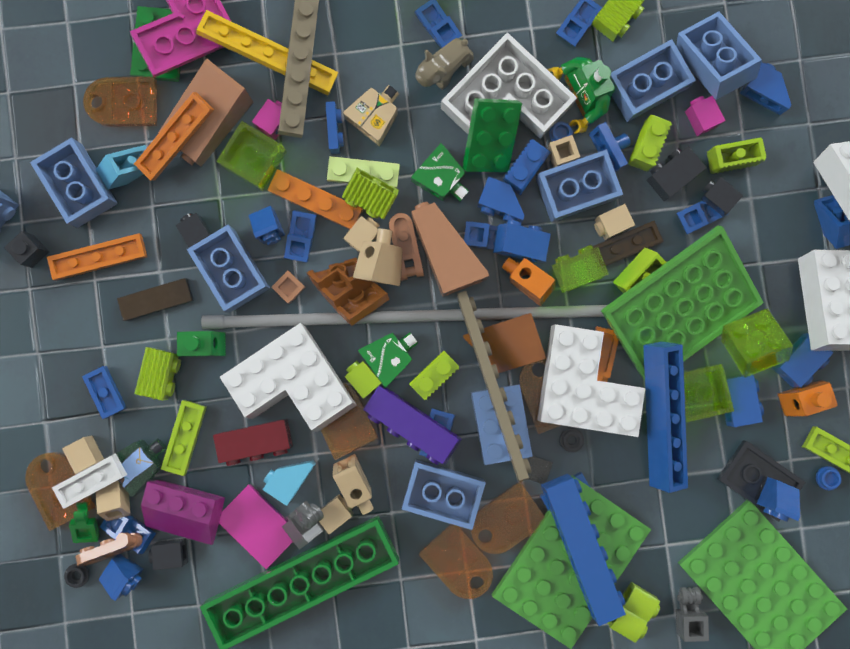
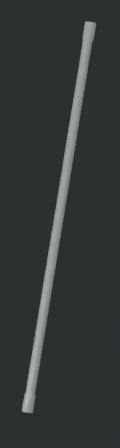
(223, 321)

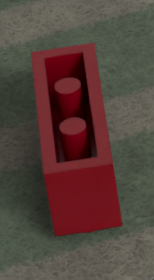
(253, 442)

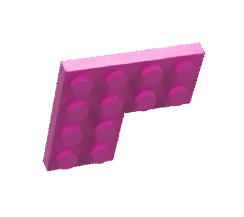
(174, 39)

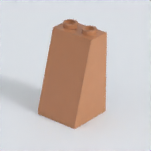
(229, 105)
(448, 254)

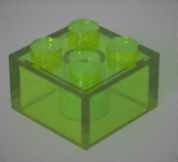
(252, 156)
(579, 269)
(756, 342)
(706, 392)

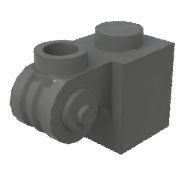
(304, 524)
(690, 620)

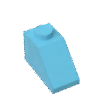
(119, 167)
(287, 480)

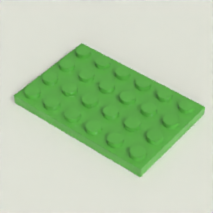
(685, 299)
(542, 580)
(761, 582)

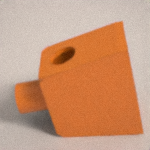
(537, 286)
(811, 399)

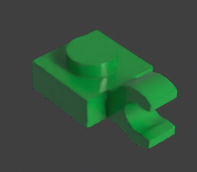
(83, 528)

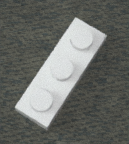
(89, 481)

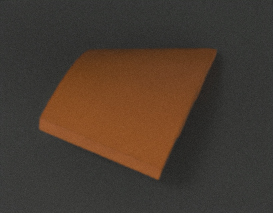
(348, 295)
(513, 343)

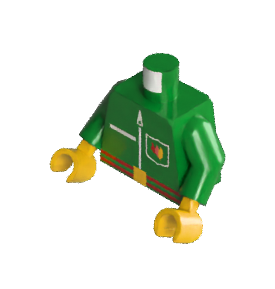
(590, 85)

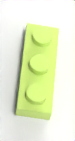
(342, 169)

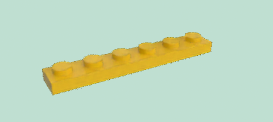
(260, 49)

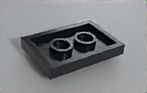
(749, 471)

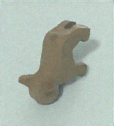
(441, 66)

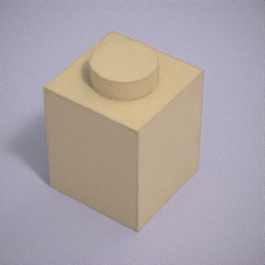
(563, 151)
(614, 222)
(362, 231)
(83, 454)
(113, 501)
(335, 514)

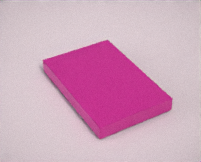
(256, 526)

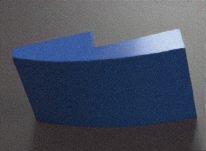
(578, 21)
(437, 23)
(697, 216)
(480, 235)
(300, 236)
(129, 525)

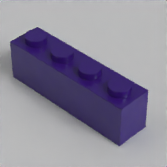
(412, 424)

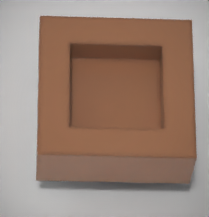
(288, 287)

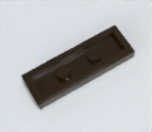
(629, 243)
(155, 299)

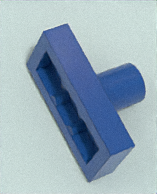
(604, 139)

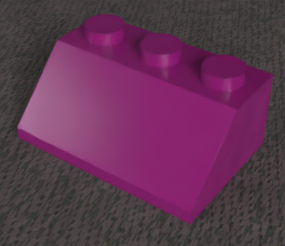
(182, 510)

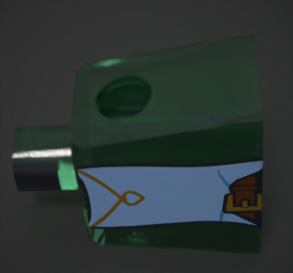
(140, 464)

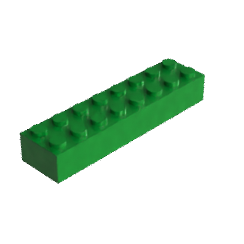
(299, 583)

